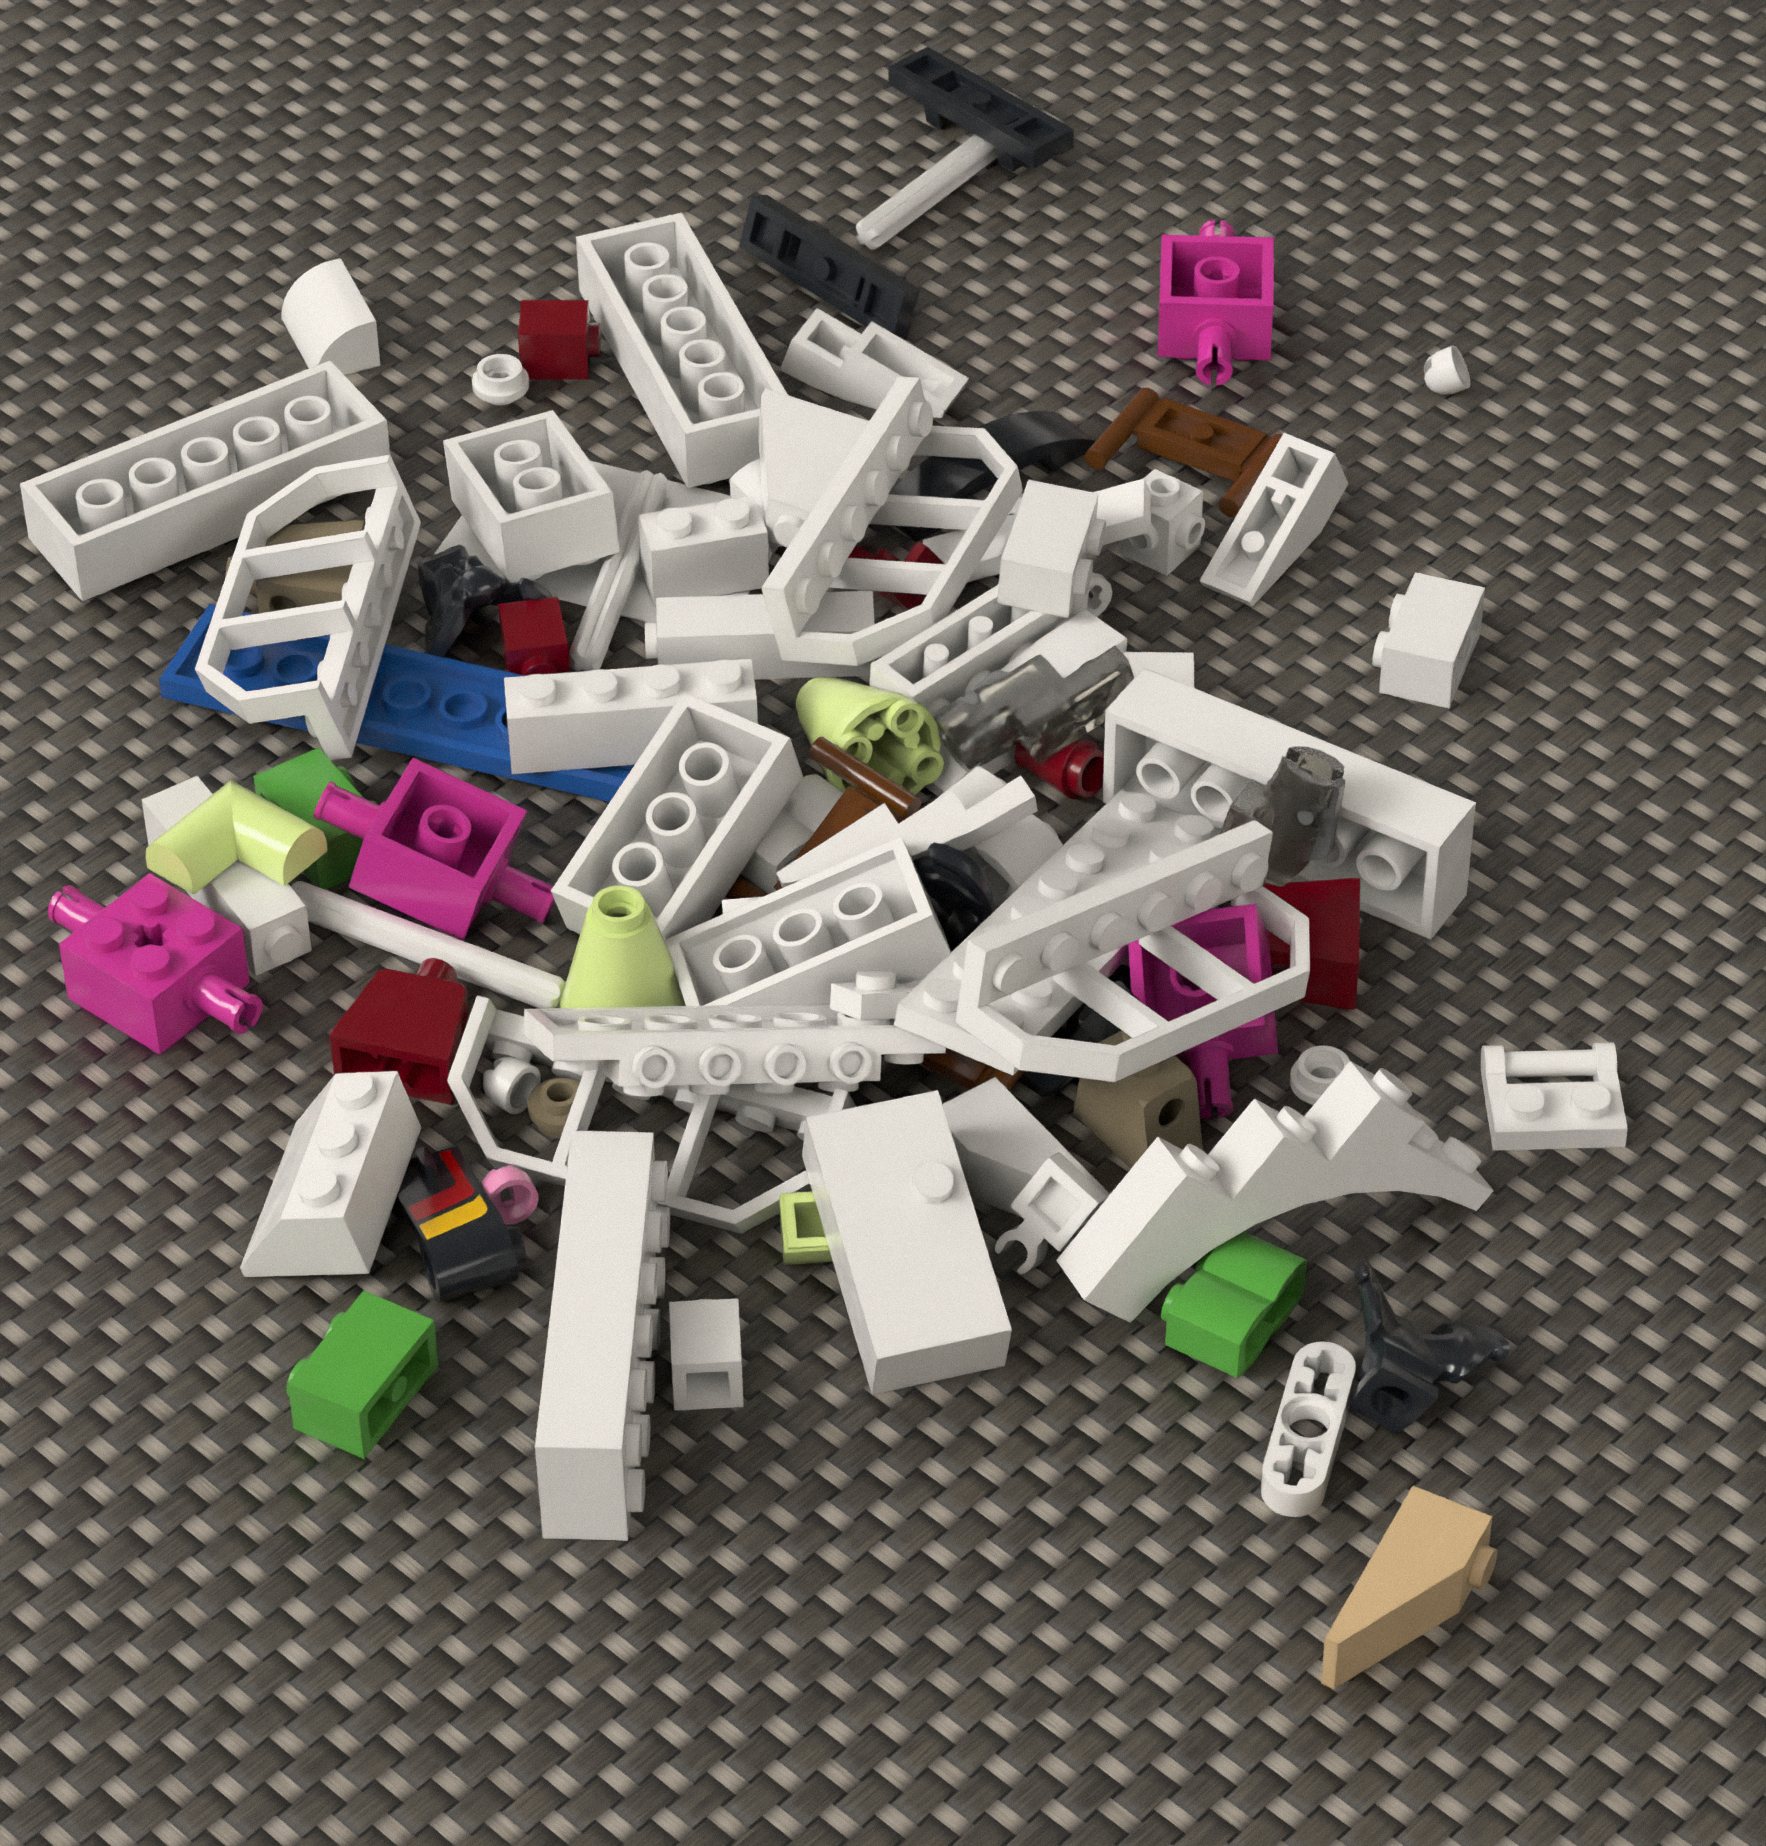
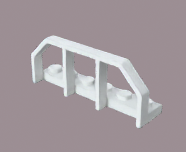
(861, 497)
(355, 624)
(1118, 912)
(754, 1109)

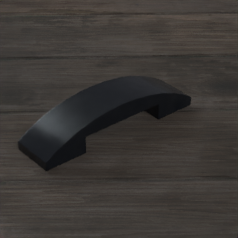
(1024, 437)

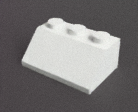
(336, 1180)

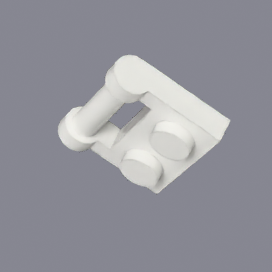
(1553, 1113)

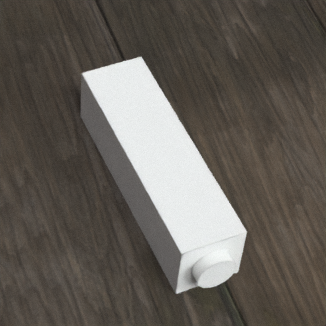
(741, 628)
(268, 912)

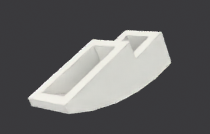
(866, 364)

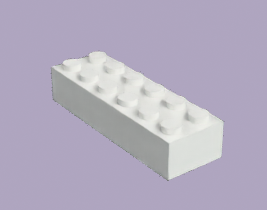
(678, 343)
(194, 478)
(1201, 752)
(601, 1337)

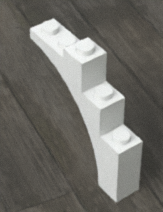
(1268, 1162)

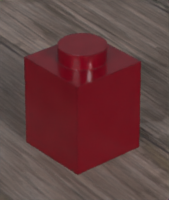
(557, 339)
(533, 637)

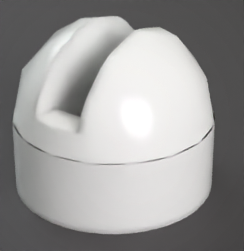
(1446, 372)
(511, 1083)

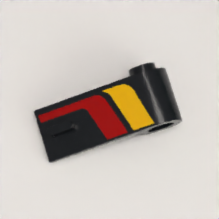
(457, 1226)

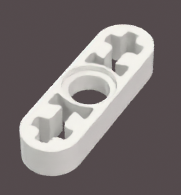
(1317, 1452)

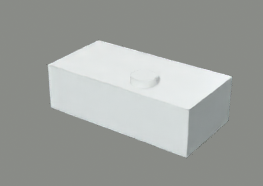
(684, 817)
(905, 1242)

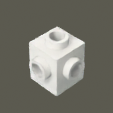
(1174, 525)

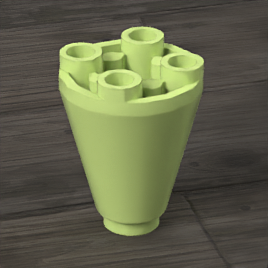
(874, 726)
(621, 956)

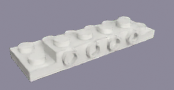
(723, 1046)

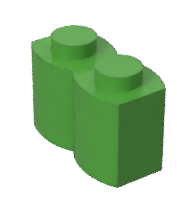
(1234, 1302)

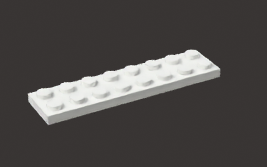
(1113, 842)

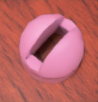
(521, 1189)

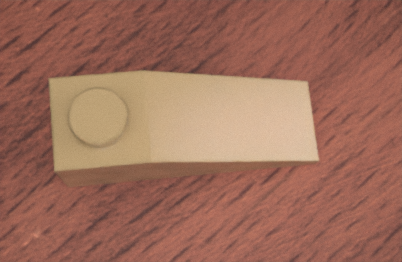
(1411, 1583)

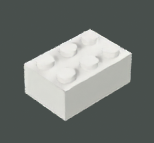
(531, 496)

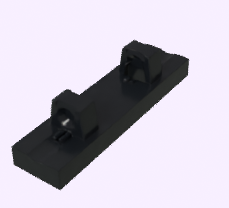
(962, 97)
(828, 266)

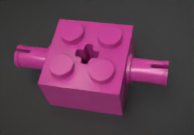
(1216, 299)
(437, 849)
(1240, 941)
(154, 962)

